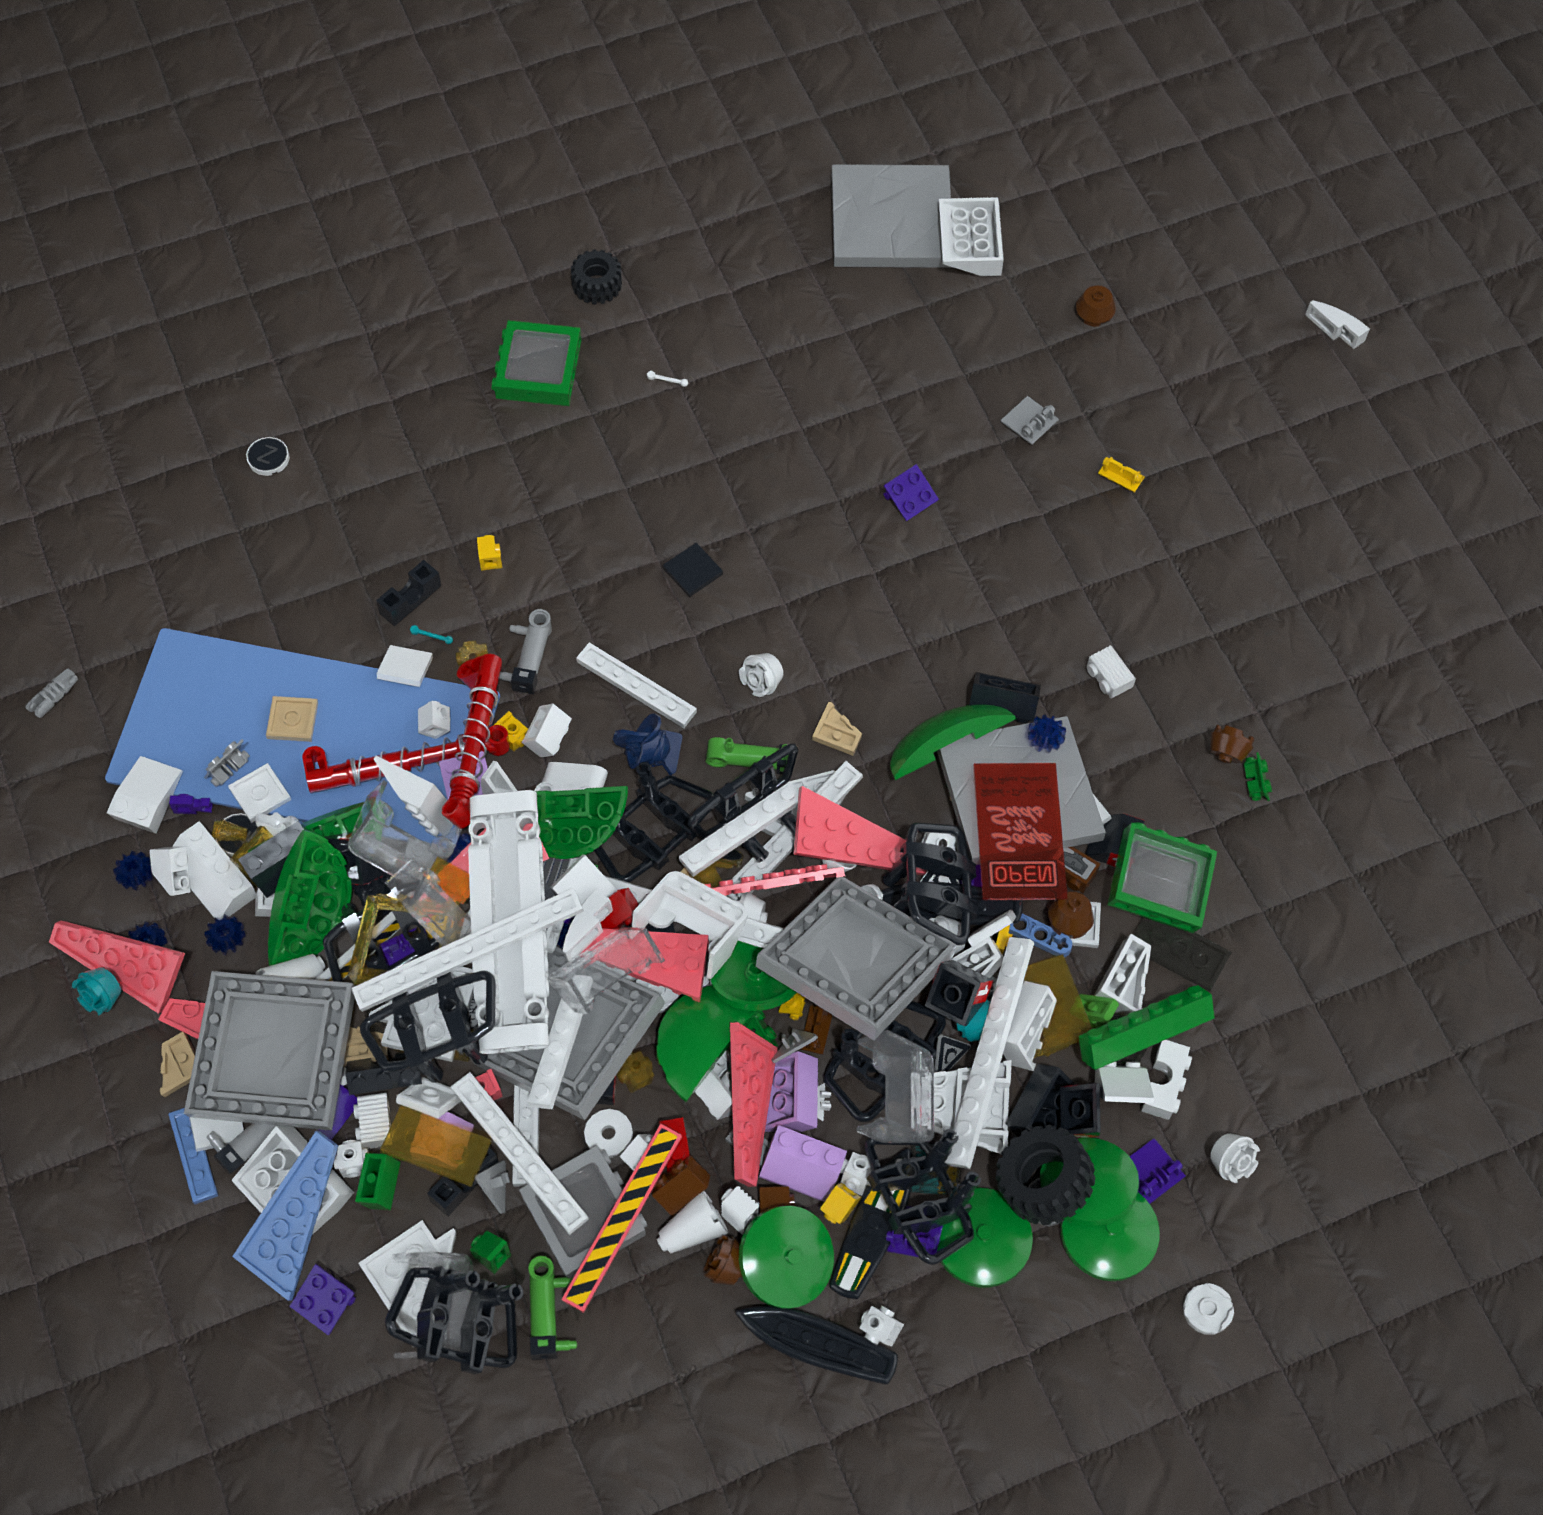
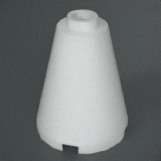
(303, 968)
(692, 1225)

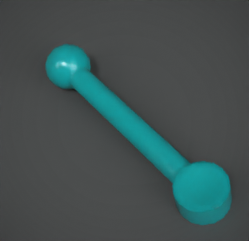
(415, 630)

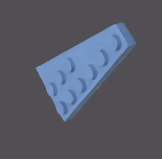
(283, 1231)

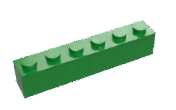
(1146, 1027)

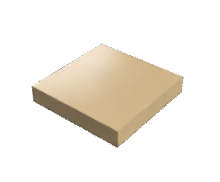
(292, 718)

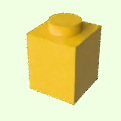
(839, 1204)

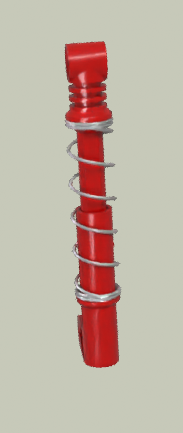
(482, 677)
(365, 769)

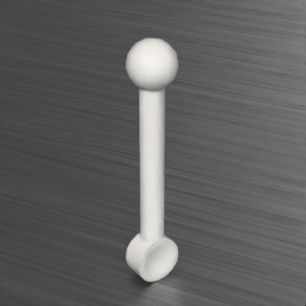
(651, 375)

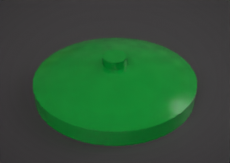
(745, 985)
(1114, 1184)
(999, 1242)
(1114, 1249)
(786, 1256)

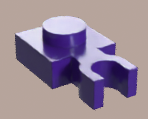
(188, 805)

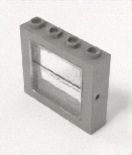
(596, 1192)

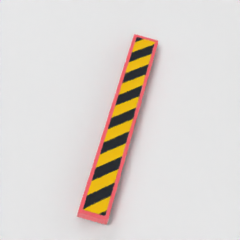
(621, 1218)

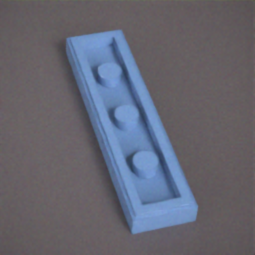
(194, 1163)

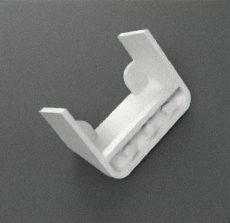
(698, 908)

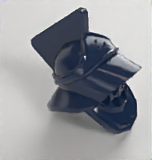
(650, 744)

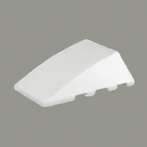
(948, 1097)

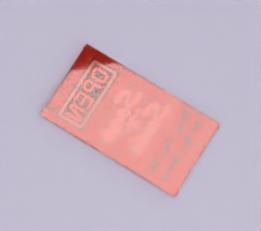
(1019, 831)

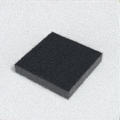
(692, 569)

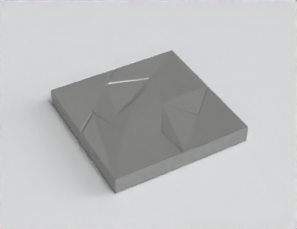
(888, 215)
(1078, 808)
(855, 957)
(600, 1047)
(270, 1050)

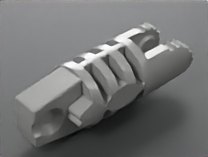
(52, 693)

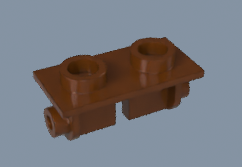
(819, 1024)

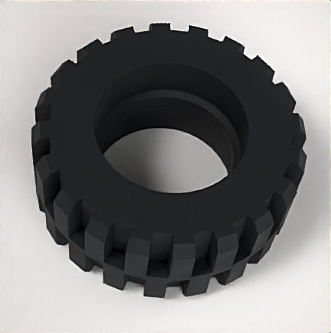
(1061, 1196)

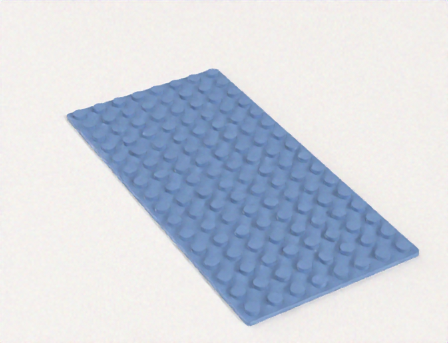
(218, 691)

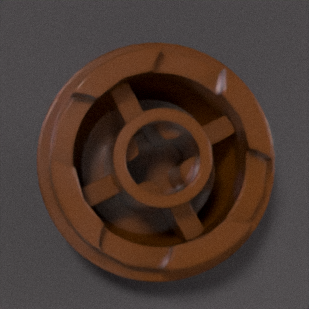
(1096, 306)
(1230, 744)
(1072, 915)
(723, 1264)

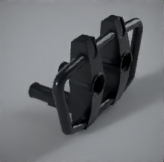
(763, 783)
(661, 807)
(935, 897)
(351, 922)
(456, 1020)
(860, 1065)
(929, 1213)
(478, 1314)

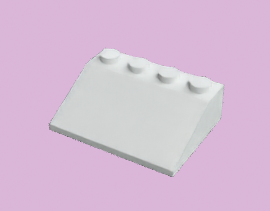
(971, 235)
(419, 796)
(271, 1164)

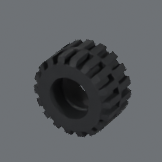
(596, 264)

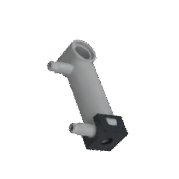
(525, 674)
(241, 1147)

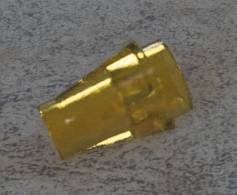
(228, 831)

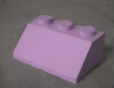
(794, 1094)
(802, 1163)

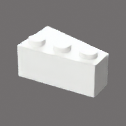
(982, 957)
(1127, 975)
(1030, 1017)

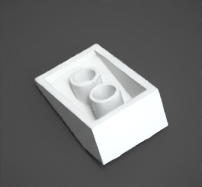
(145, 794)
(1124, 1083)

